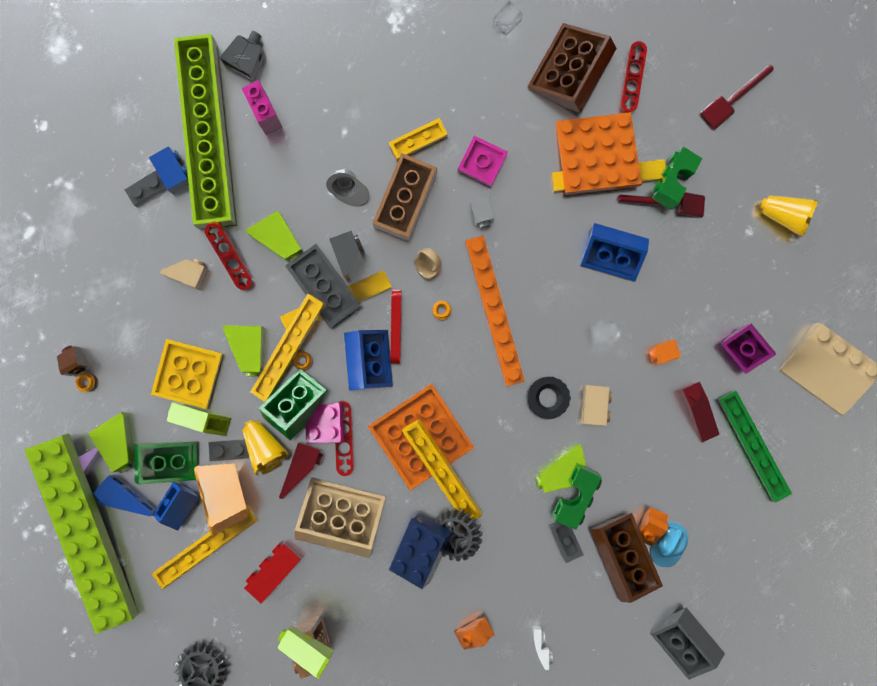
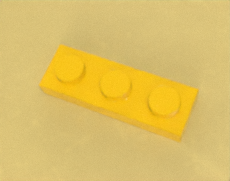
(418, 138)

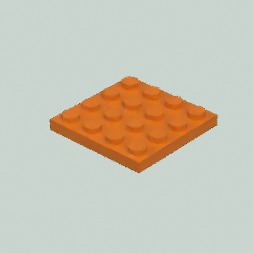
(598, 153)
(439, 423)

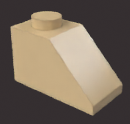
(187, 272)

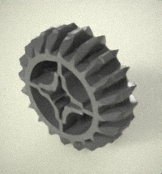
(458, 520)
(197, 663)

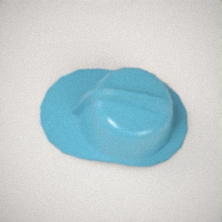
(670, 546)

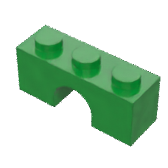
(669, 190)
(572, 512)

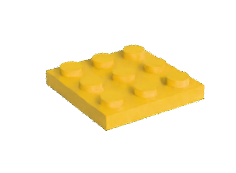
(186, 374)

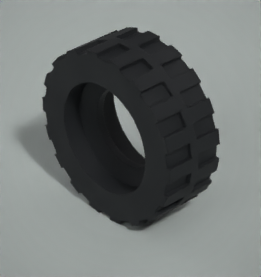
(548, 412)

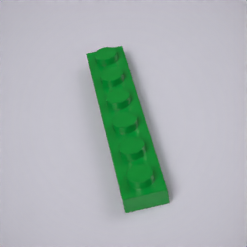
(754, 446)

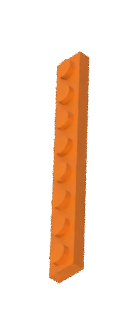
(494, 310)

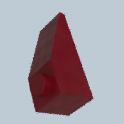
(699, 410)
(303, 463)

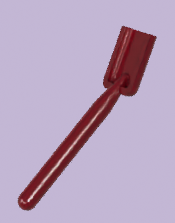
(721, 108)
(689, 205)

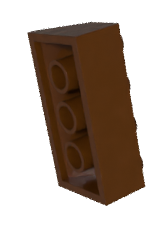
(626, 558)

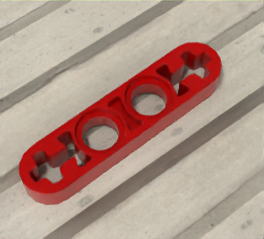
(633, 77)
(225, 257)
(396, 307)
(348, 438)

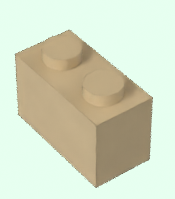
(596, 405)

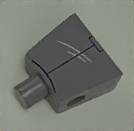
(244, 55)

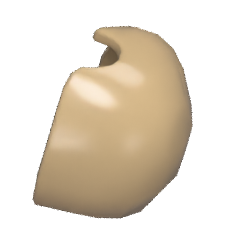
(428, 263)

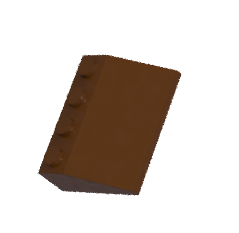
(572, 66)

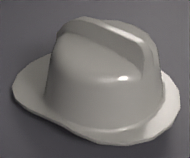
(347, 187)

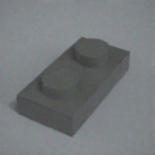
(145, 188)
(228, 450)
(566, 542)

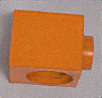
(664, 352)

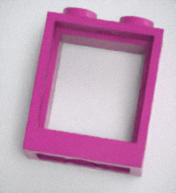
(261, 107)

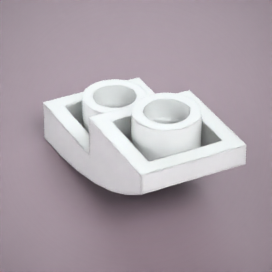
(543, 651)

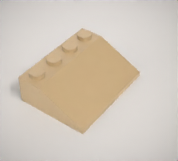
(830, 368)
(339, 517)

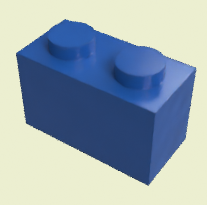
(170, 169)
(175, 506)

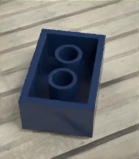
(420, 551)

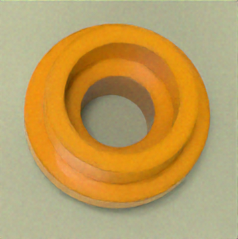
(437, 305)
(307, 356)
(80, 379)

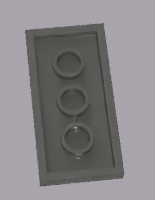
(320, 279)

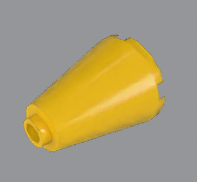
(790, 212)
(263, 448)

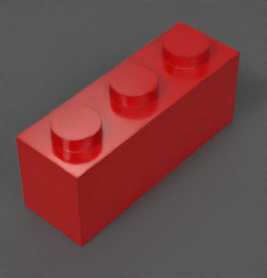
(272, 571)

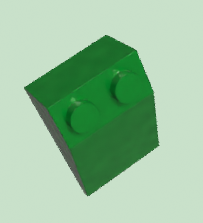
(293, 404)
(164, 462)

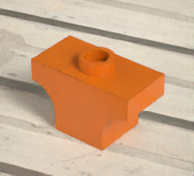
(653, 526)
(474, 634)

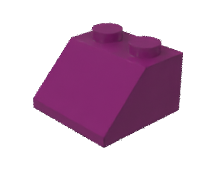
(748, 348)

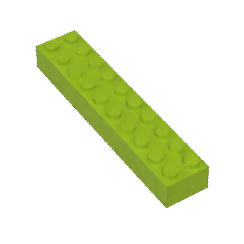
(204, 130)
(81, 533)

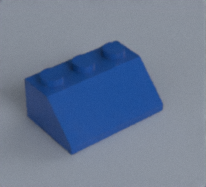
(615, 252)
(368, 359)

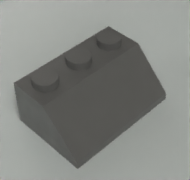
(348, 253)
(688, 644)

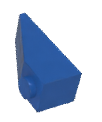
(118, 495)

